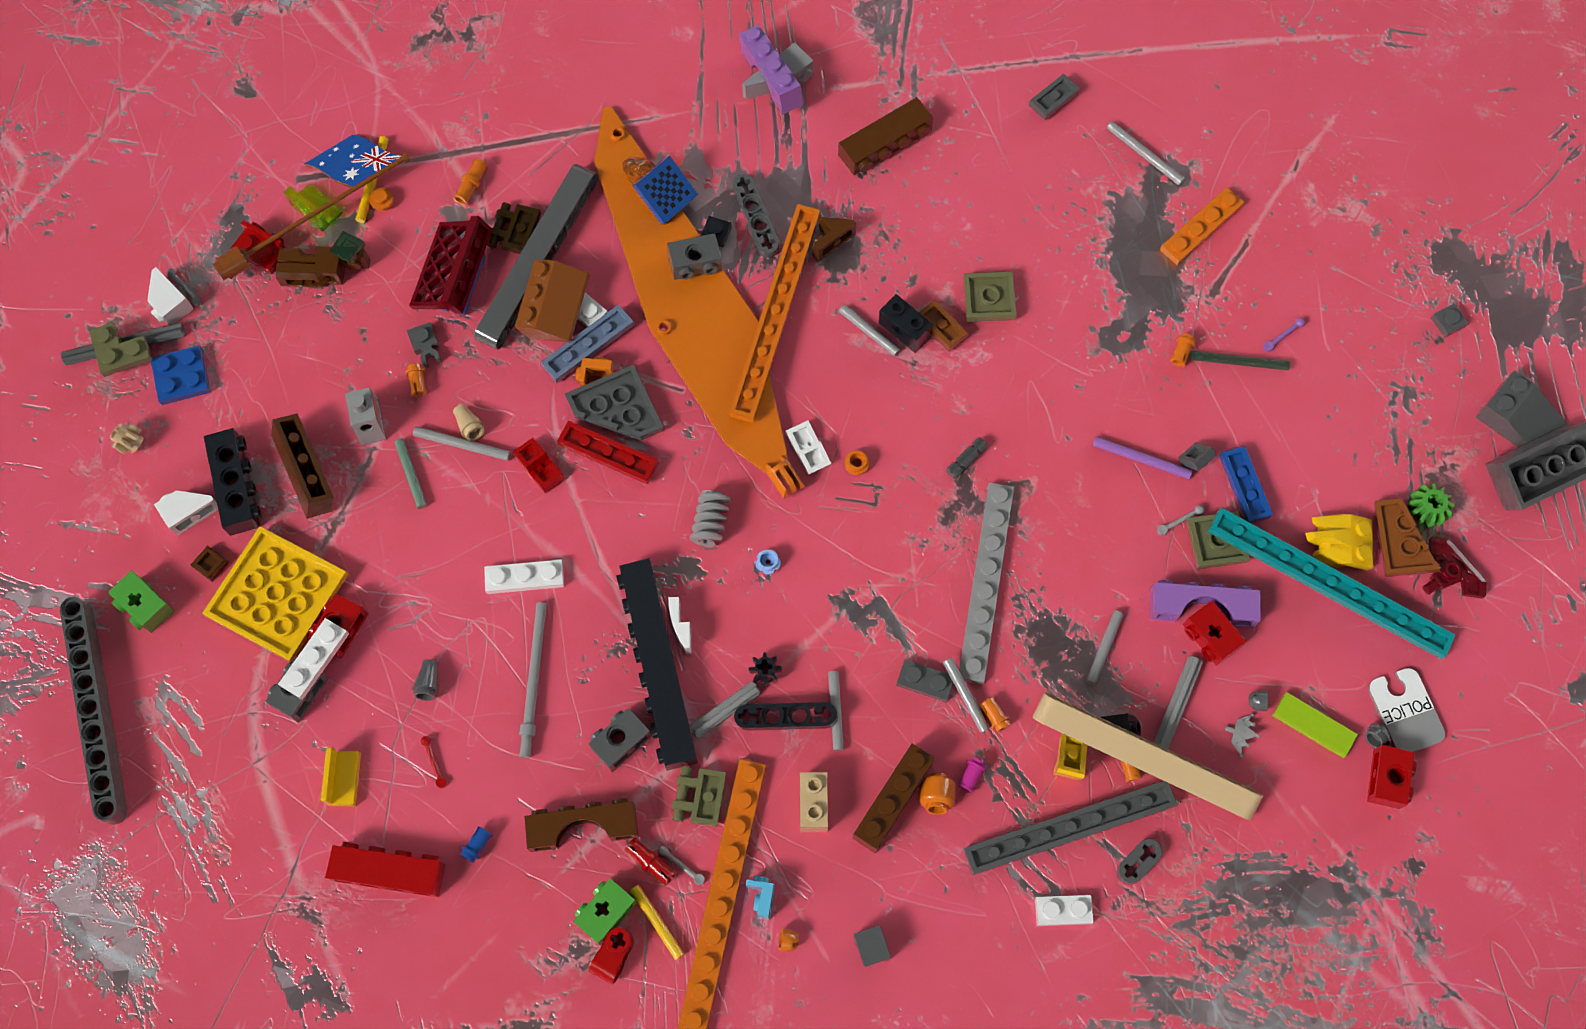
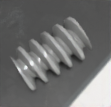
(708, 518)

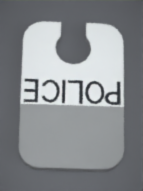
(1410, 716)

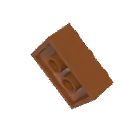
(552, 301)

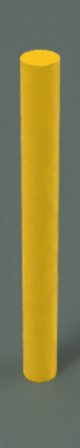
(369, 188)

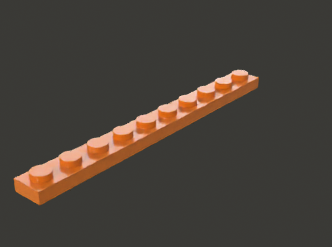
(774, 314)
(722, 896)

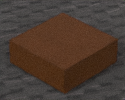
(209, 563)

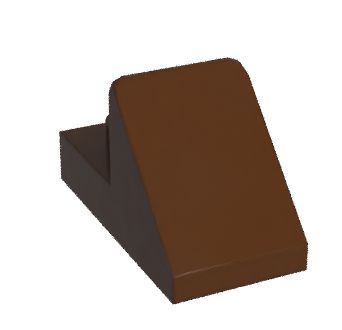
(835, 234)

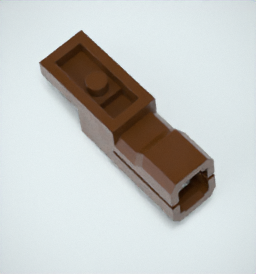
(316, 268)

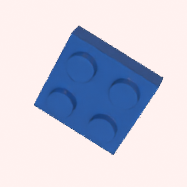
(180, 375)

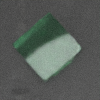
(347, 247)

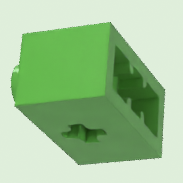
(130, 592)
(619, 907)

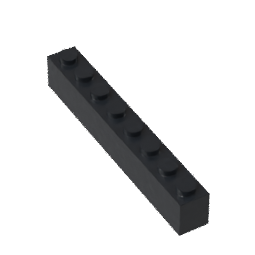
(658, 665)

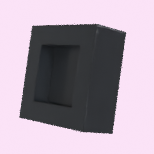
(719, 227)

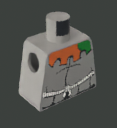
(365, 409)

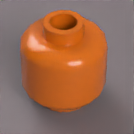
(937, 793)

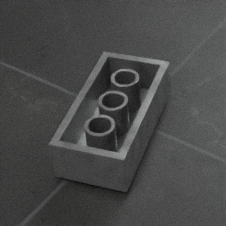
(1540, 467)

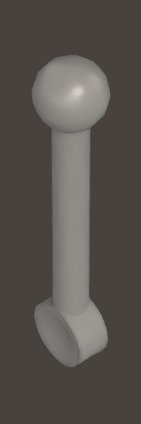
(195, 300)
(1162, 529)
(698, 878)

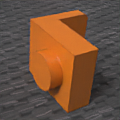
(593, 368)

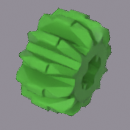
(1431, 505)

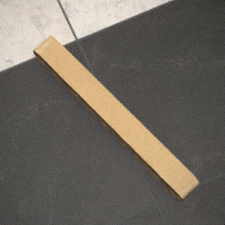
(1147, 756)

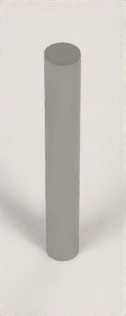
(869, 330)
(1104, 647)
(966, 695)
(837, 730)

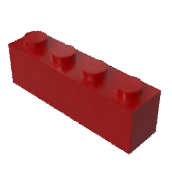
(385, 870)

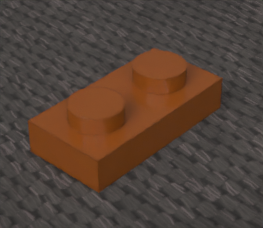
(945, 327)

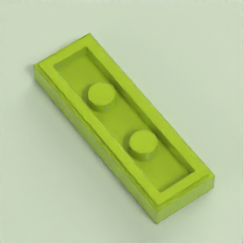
(1314, 725)

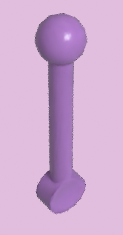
(1269, 345)

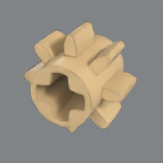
(126, 438)

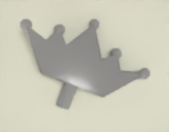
(1241, 733)

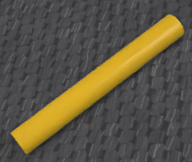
(657, 922)

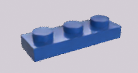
(1245, 485)

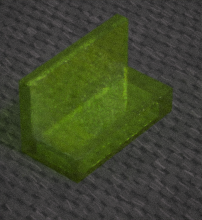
(308, 201)

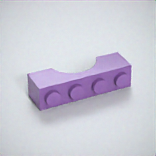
(779, 79)
(1238, 604)

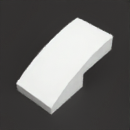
(807, 447)
(681, 629)

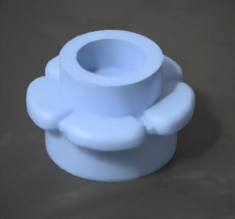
(766, 555)

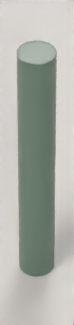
(410, 473)

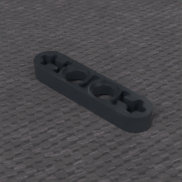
(786, 711)

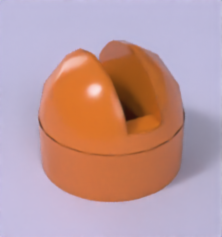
(788, 940)

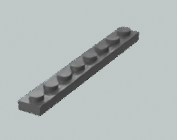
(1069, 827)

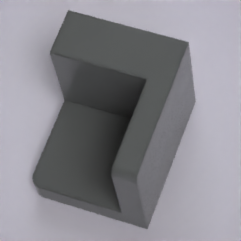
(871, 946)

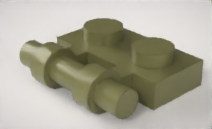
(707, 796)

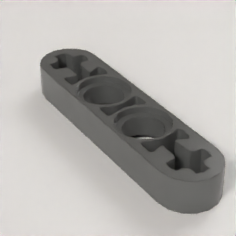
(756, 215)

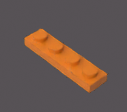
(1201, 226)

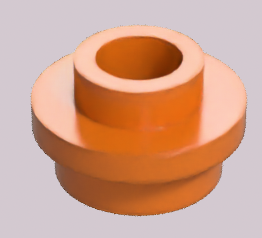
(856, 456)

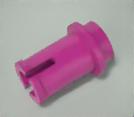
(972, 774)

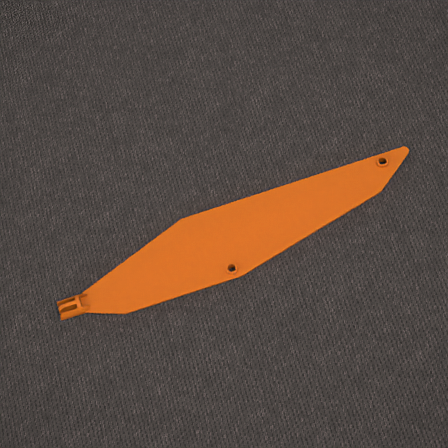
(703, 315)

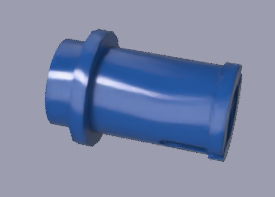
(475, 844)

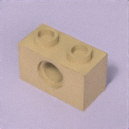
(813, 802)

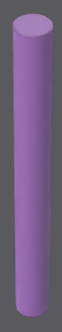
(1142, 458)

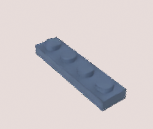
(587, 343)

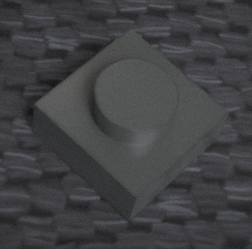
(1449, 320)
(1197, 456)

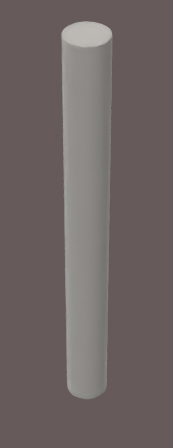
(1145, 153)
(462, 443)

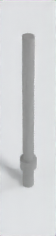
(528, 729)

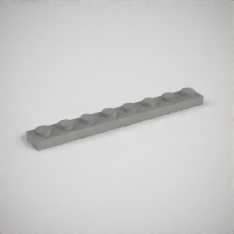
(986, 583)

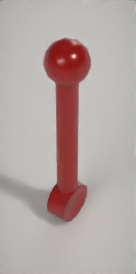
(440, 781)

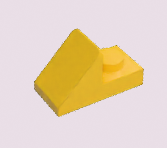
(1071, 758)

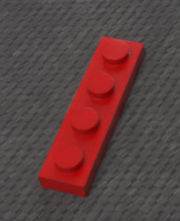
(607, 452)

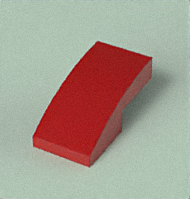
(538, 465)

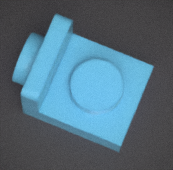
(762, 901)

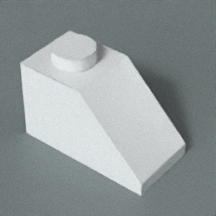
(166, 299)
(185, 509)

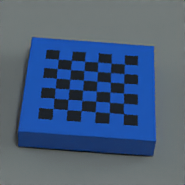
(665, 190)

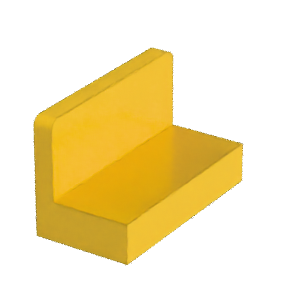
(340, 777)

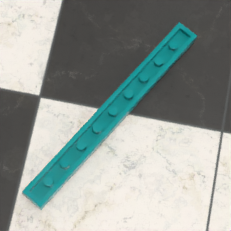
(1331, 583)

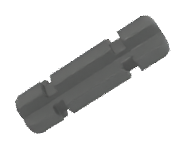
(967, 457)

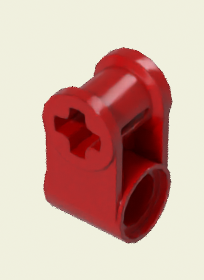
(610, 960)

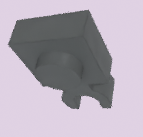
(424, 342)

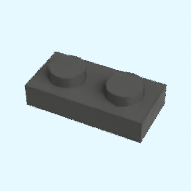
(1054, 97)
(925, 680)

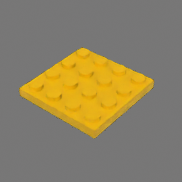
(275, 594)

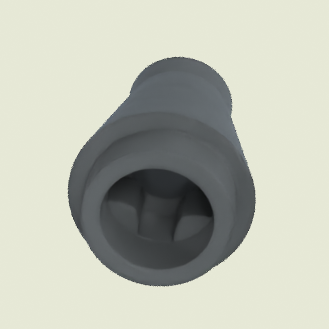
(426, 683)

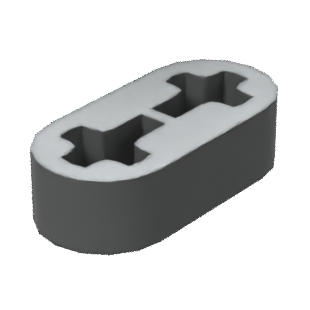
(1144, 866)

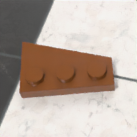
(1400, 541)

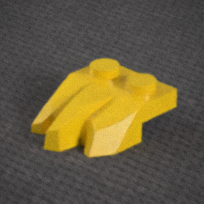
(1343, 541)

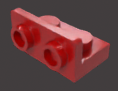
(252, 236)

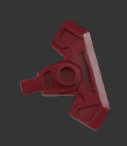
(1454, 569)

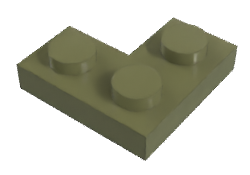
(118, 356)

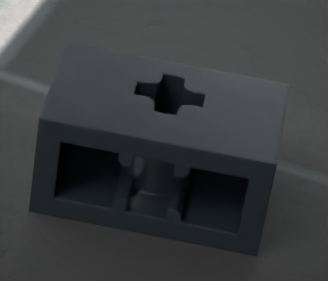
(905, 323)

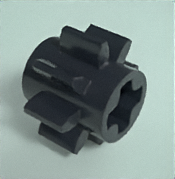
(759, 663)

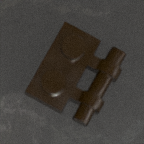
(521, 226)

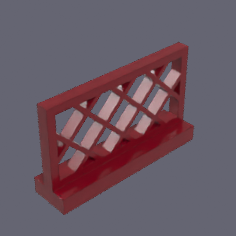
(461, 270)

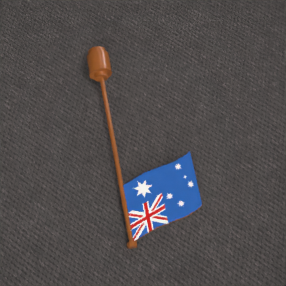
(349, 163)

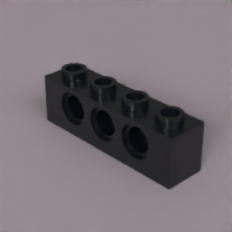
(218, 448)

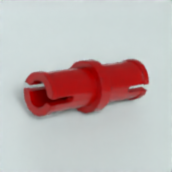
(650, 861)

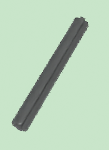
(153, 336)

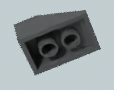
(1520, 411)

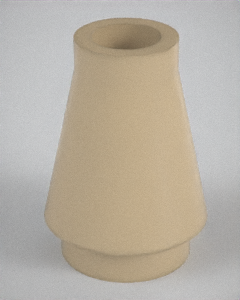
(469, 424)

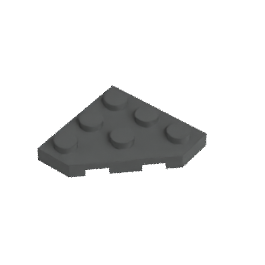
(617, 404)

